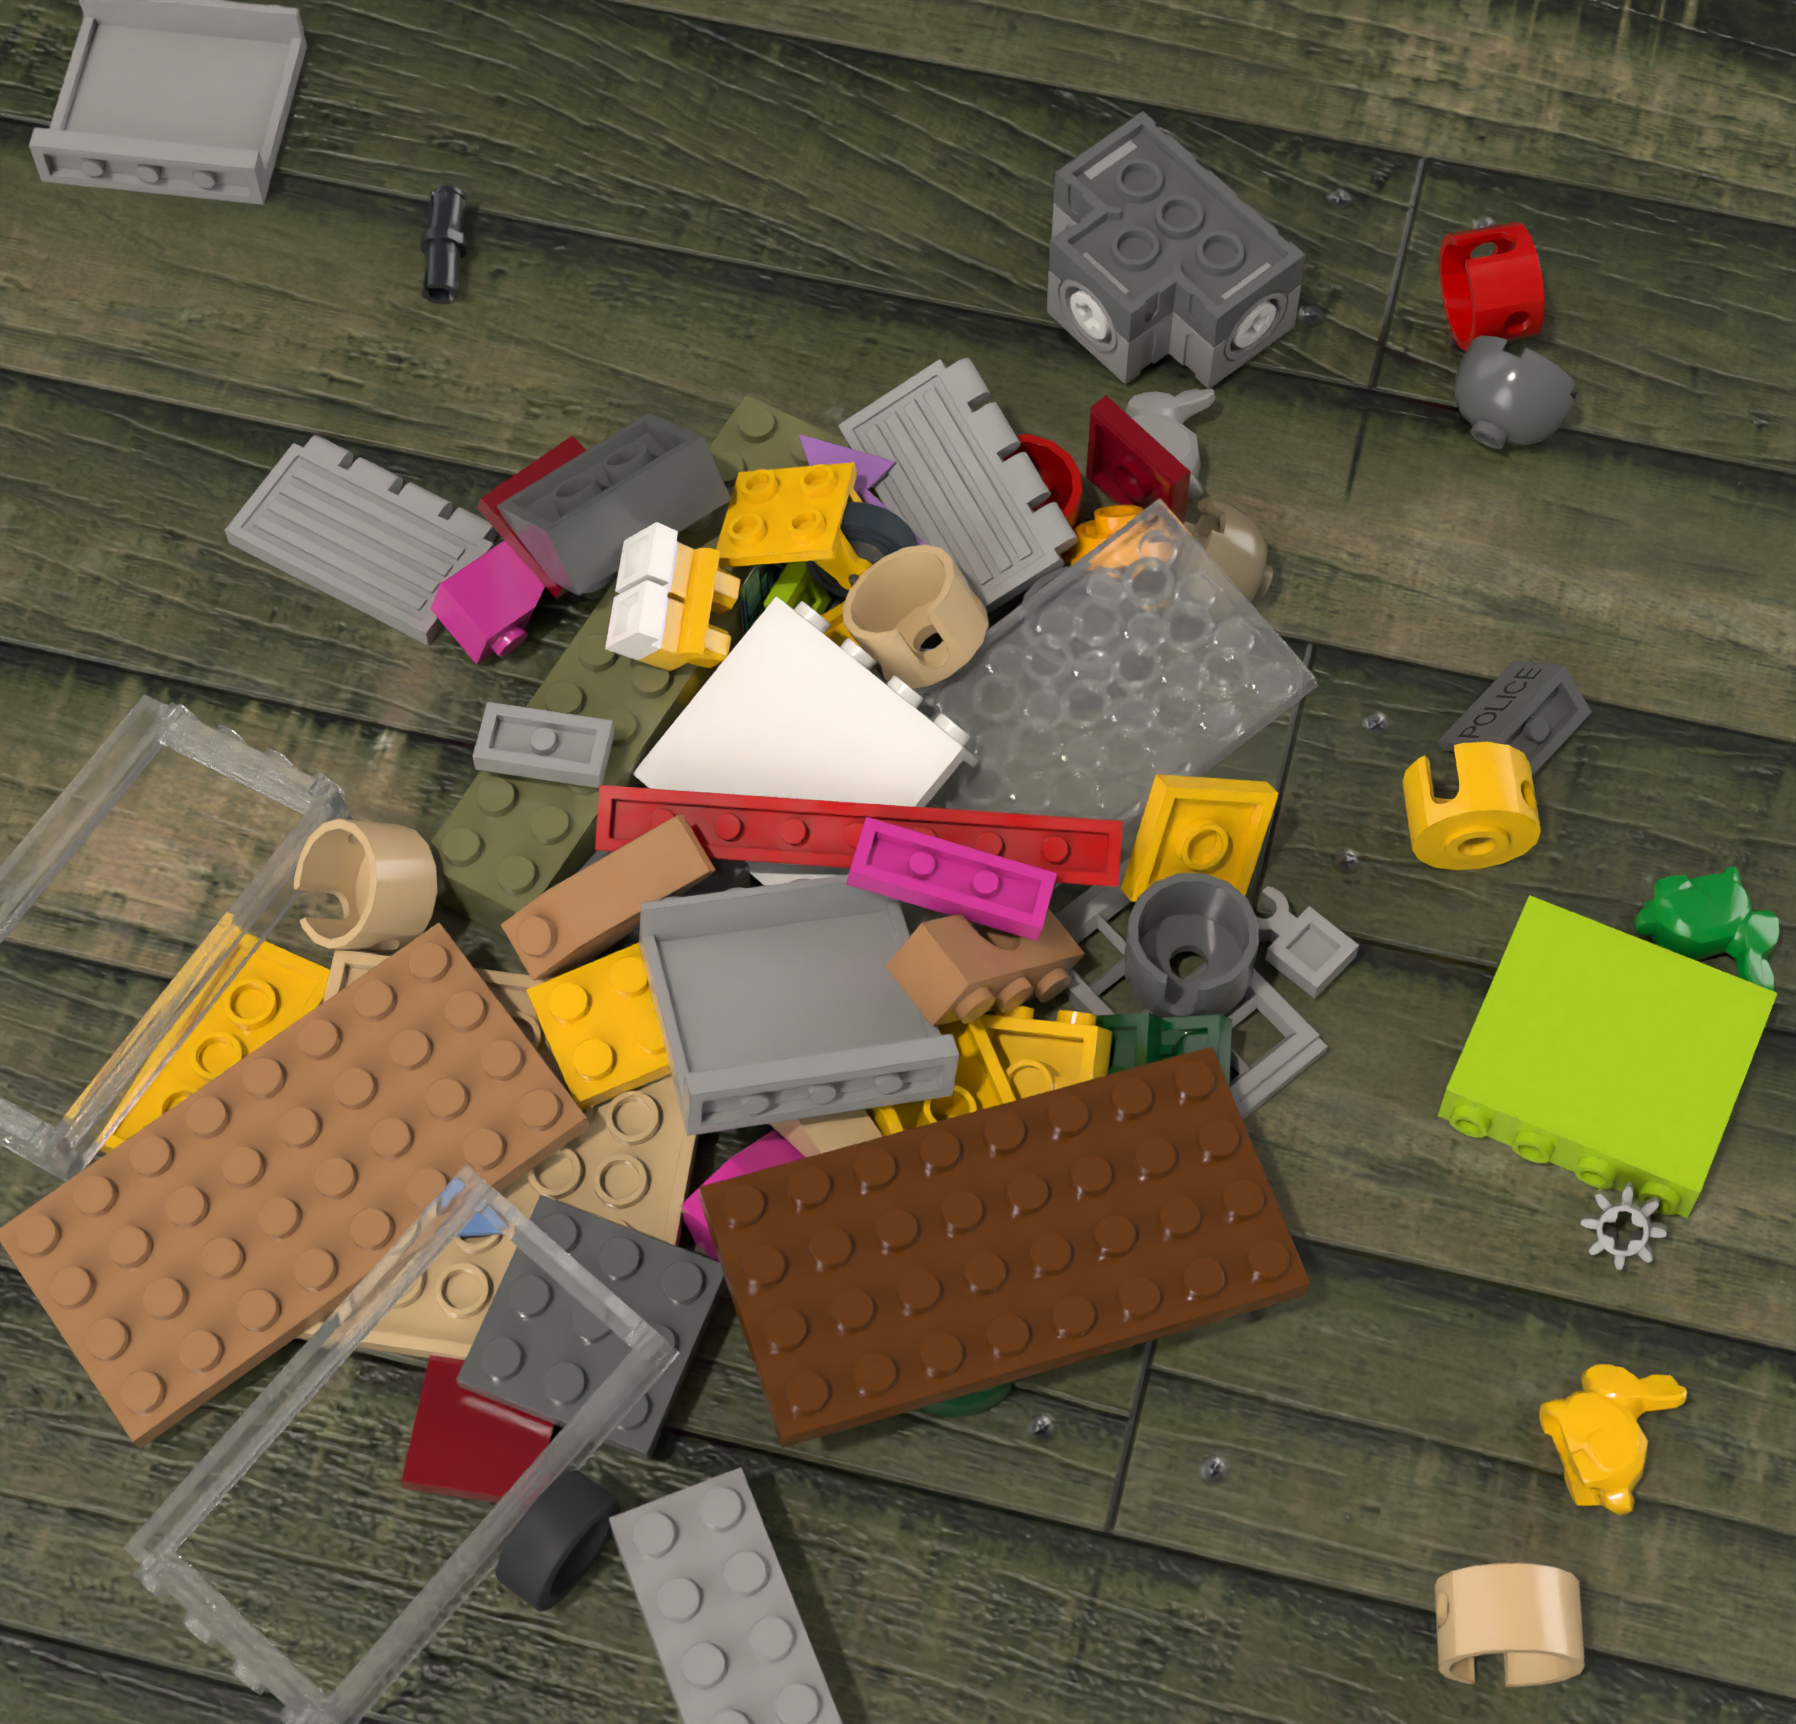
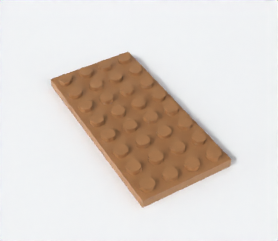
(285, 1182)

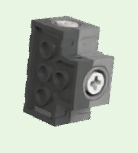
(1164, 260)

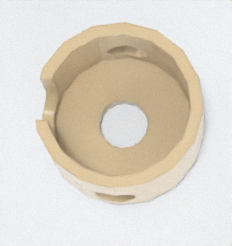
(904, 603)
(380, 877)
(1514, 1611)

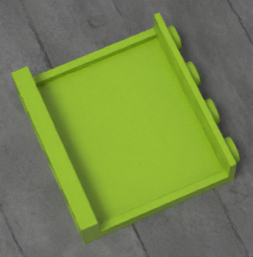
(1607, 1056)

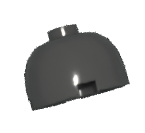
(1511, 395)

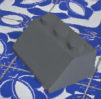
(622, 485)

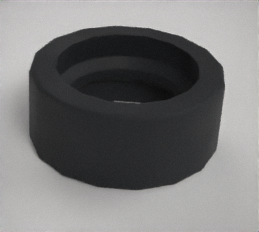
(557, 1540)

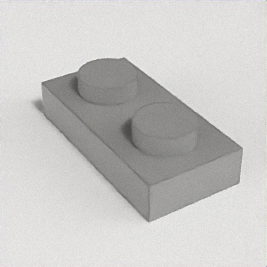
(543, 745)

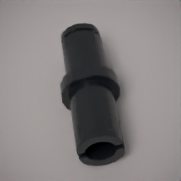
(443, 244)

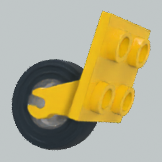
(812, 519)

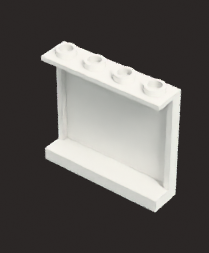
(804, 723)

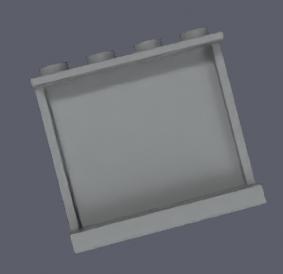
(175, 98)
(786, 1004)

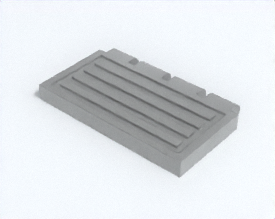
(955, 482)
(359, 536)

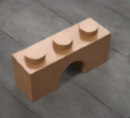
(965, 973)

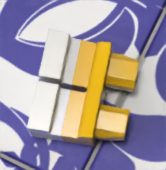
(669, 601)

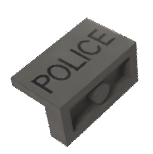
(1525, 708)

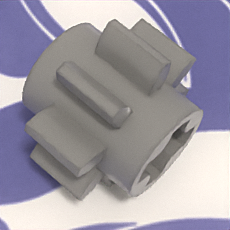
(1607, 1234)

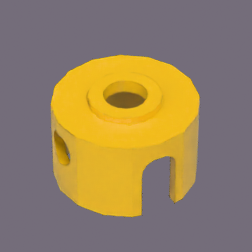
(1487, 820)

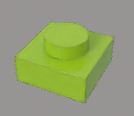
(798, 585)

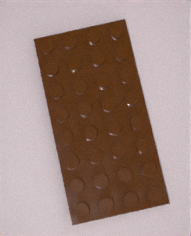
(999, 1245)

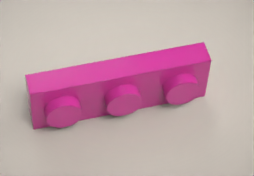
(951, 878)

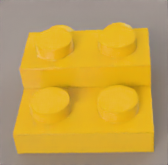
(1047, 1054)

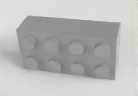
(721, 1608)

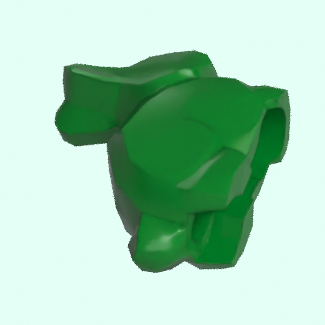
(1711, 918)

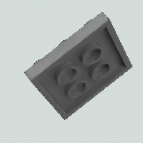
(552, 1353)

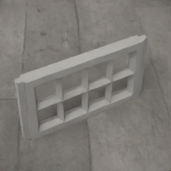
(1255, 1082)

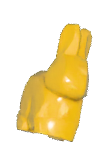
(1600, 1433)

